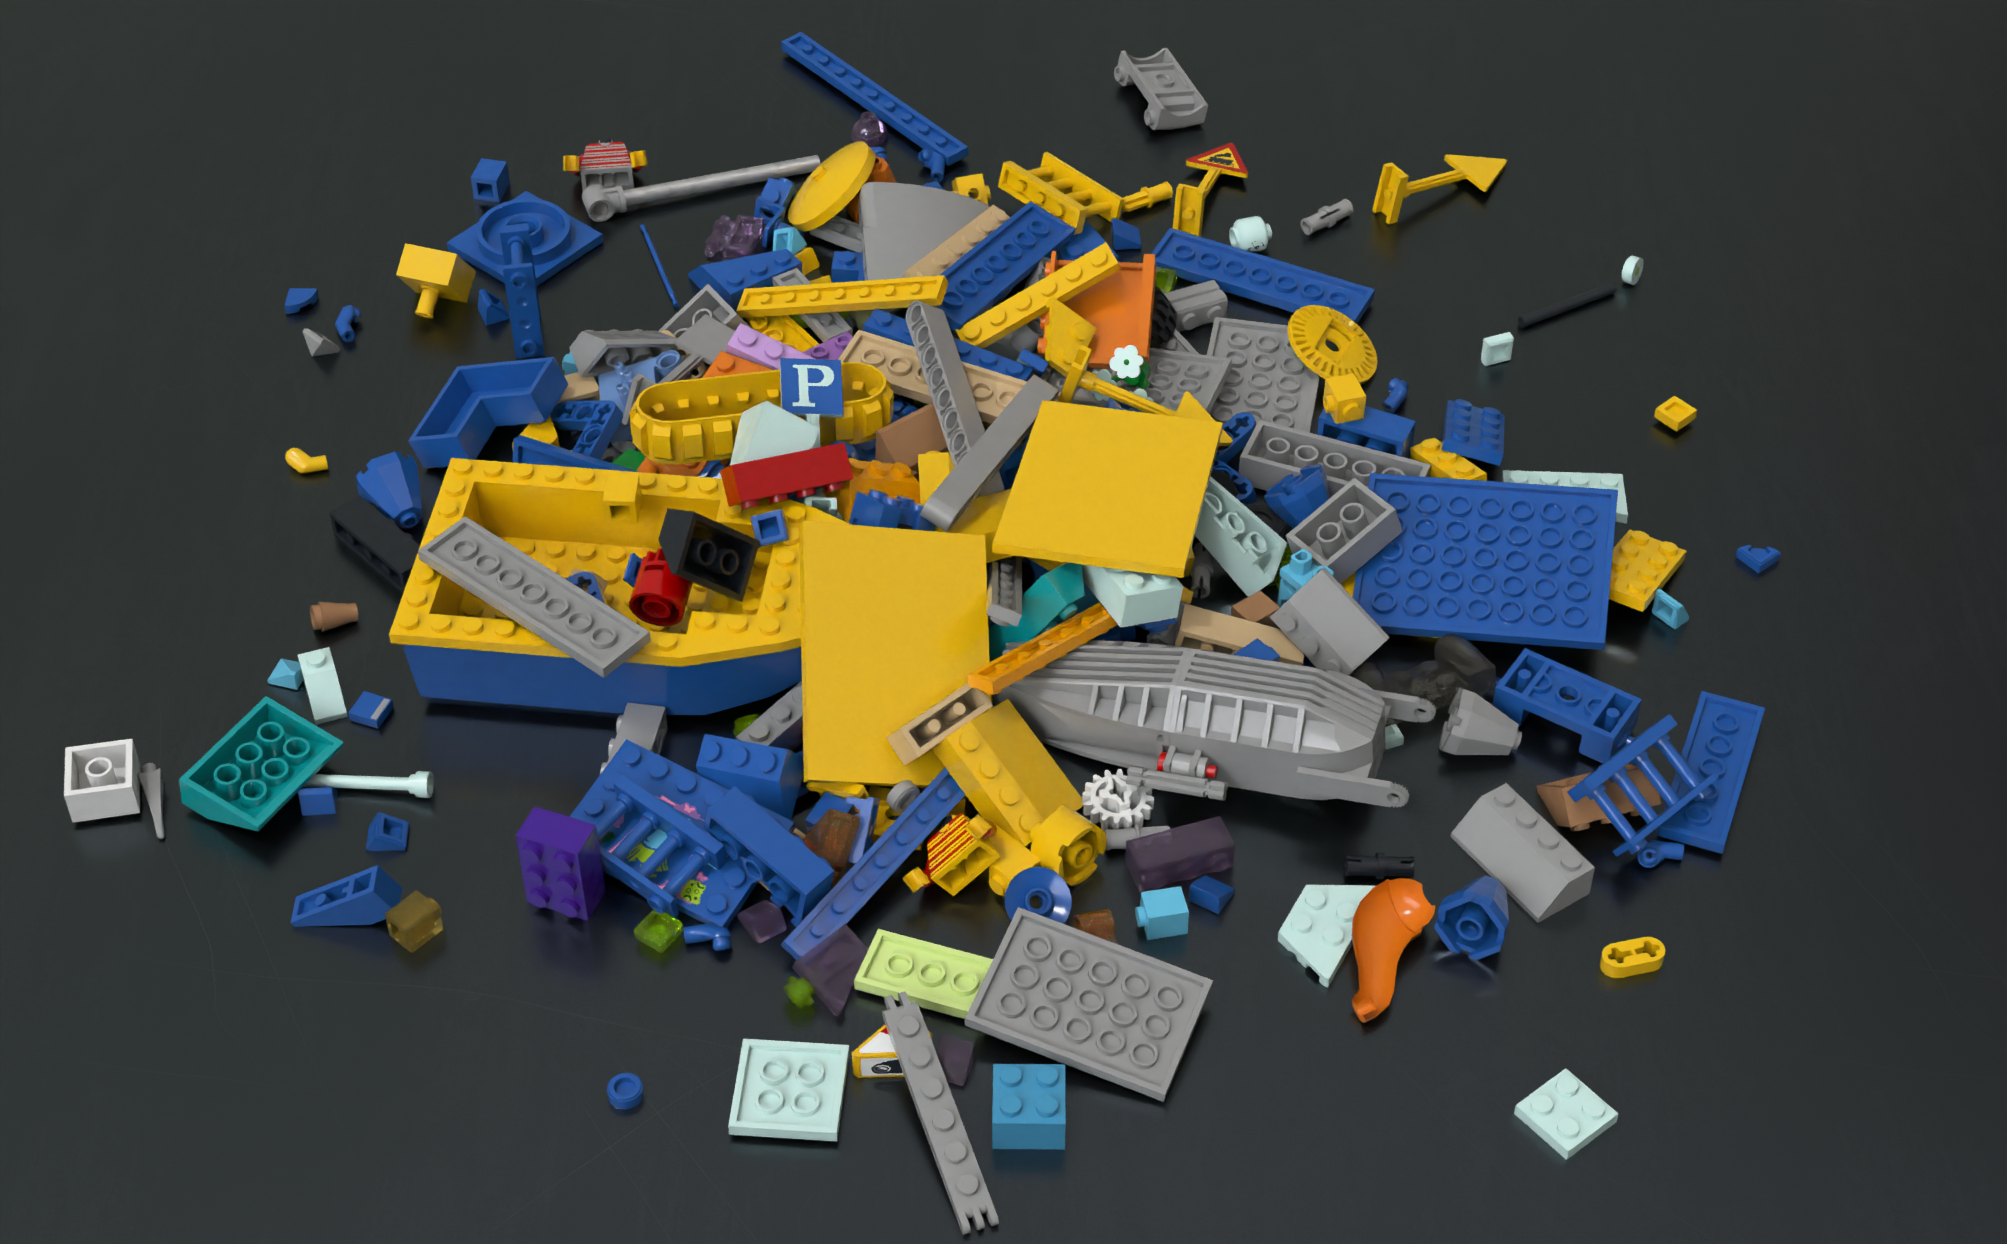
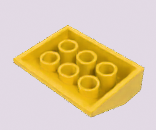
(1006, 771)

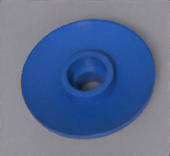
(1044, 885)

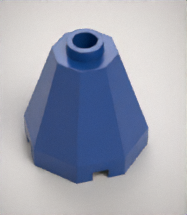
(393, 488)
(1300, 495)
(1474, 918)

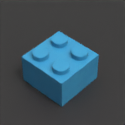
(1028, 1106)

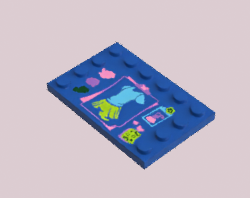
(710, 893)

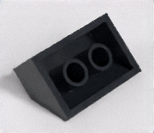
(708, 552)

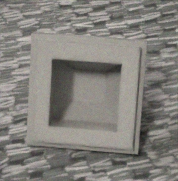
(319, 344)

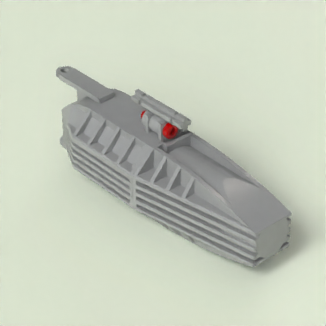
(1216, 721)

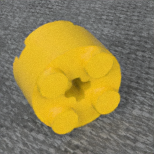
(1068, 844)

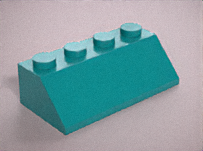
(1043, 606)

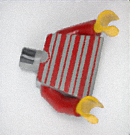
(606, 164)

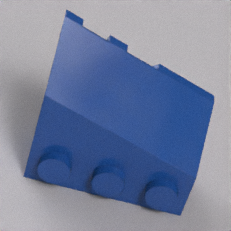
(734, 275)

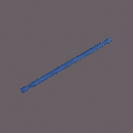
(659, 265)

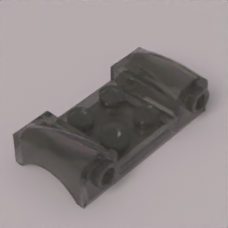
(1455, 667)

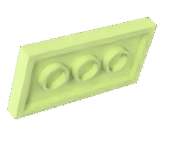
(926, 971)

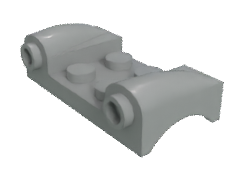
(1167, 88)

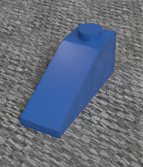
(348, 901)

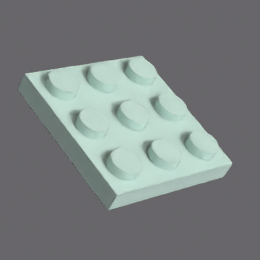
(789, 1090)

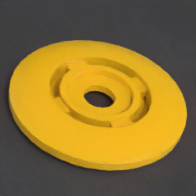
(1313, 326)

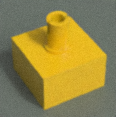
(435, 275)

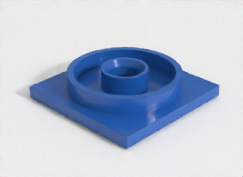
(554, 237)

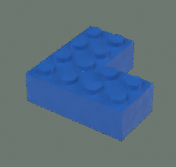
(481, 399)

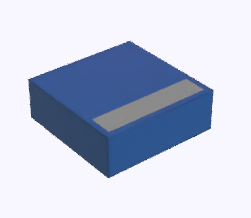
(371, 709)

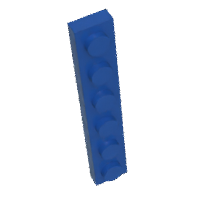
(896, 329)

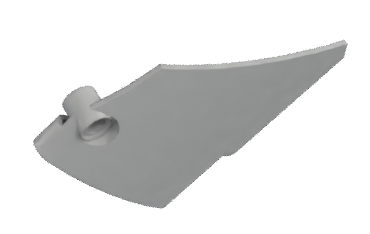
(906, 224)

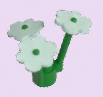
(1130, 368)

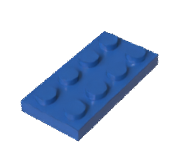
(1473, 431)

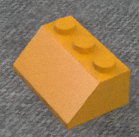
(884, 477)

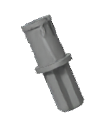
(1117, 837)

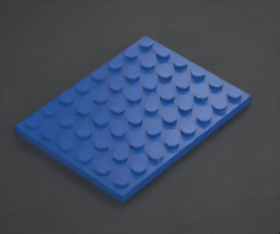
(1493, 562)

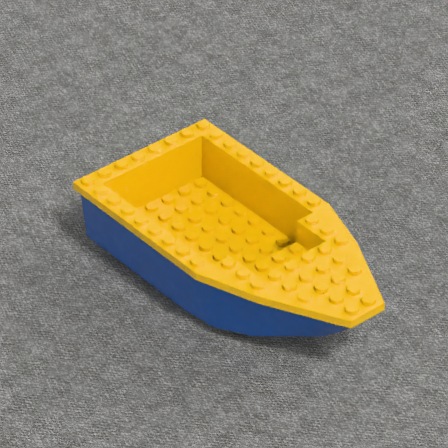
(555, 514)

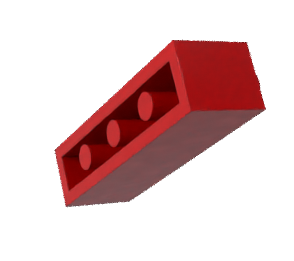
(786, 475)

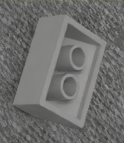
(600, 350)
(1329, 625)

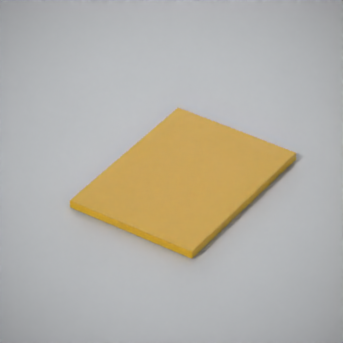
(1109, 489)
(884, 637)

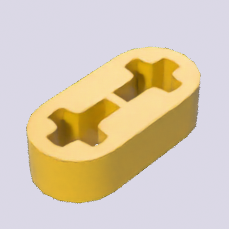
(1632, 957)

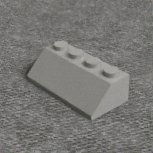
(1524, 853)

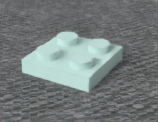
(1566, 1113)

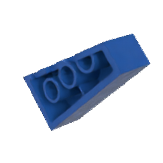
(770, 853)

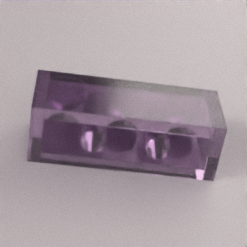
(1179, 854)

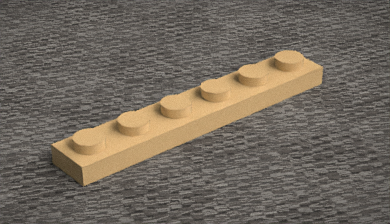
(958, 244)

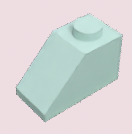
(322, 685)

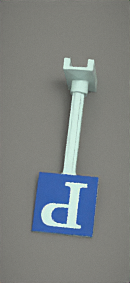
(813, 391)

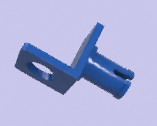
(774, 223)

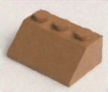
(909, 437)
(1580, 813)

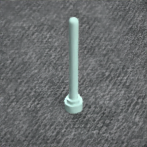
(419, 784)

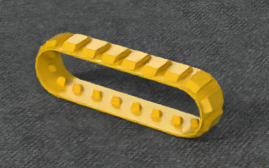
(702, 415)

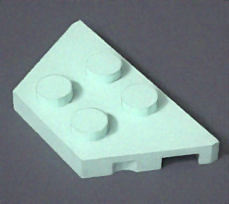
(1321, 927)

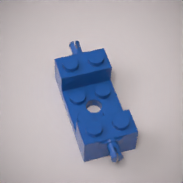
(1598, 712)

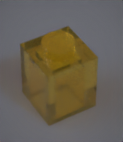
(414, 921)

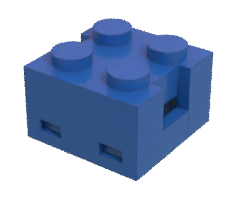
(884, 511)

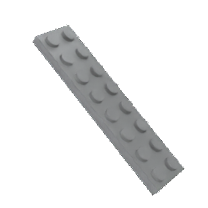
(535, 596)

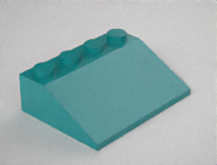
(257, 766)

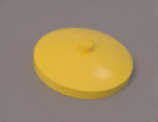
(831, 186)

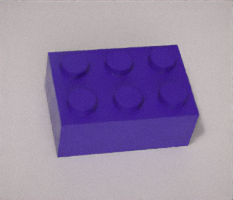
(561, 863)

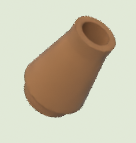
(332, 615)

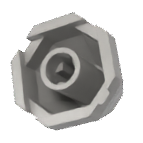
(1478, 728)

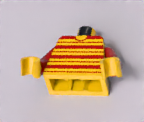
(956, 854)

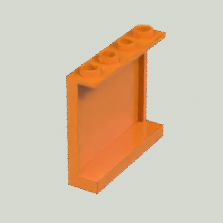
(1116, 306)

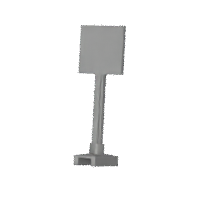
(702, 341)

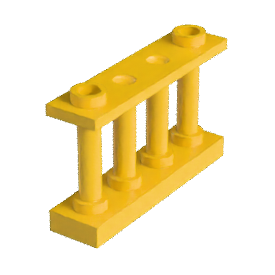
(1060, 176)

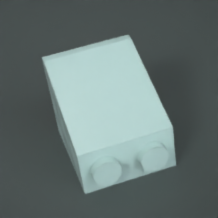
(771, 432)

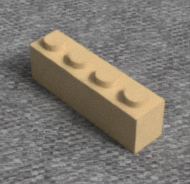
(1228, 634)

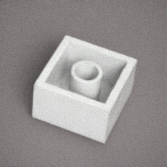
(102, 780)

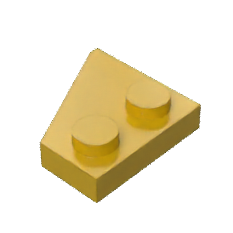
(1065, 335)

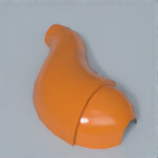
(1380, 932)

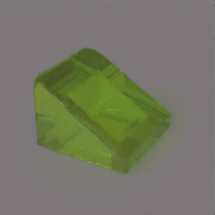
(1165, 279)

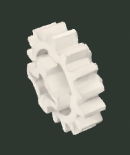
(1115, 802)

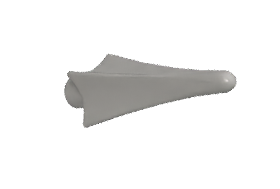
(154, 791)

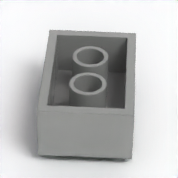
(1346, 530)

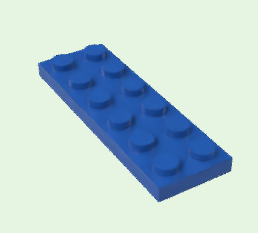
(1717, 743)

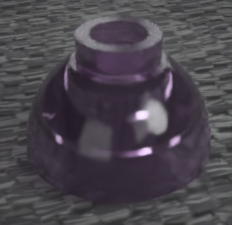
(869, 130)

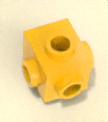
(972, 185)

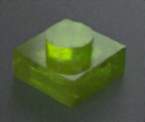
(658, 930)

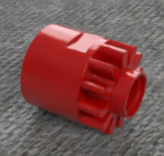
(658, 594)

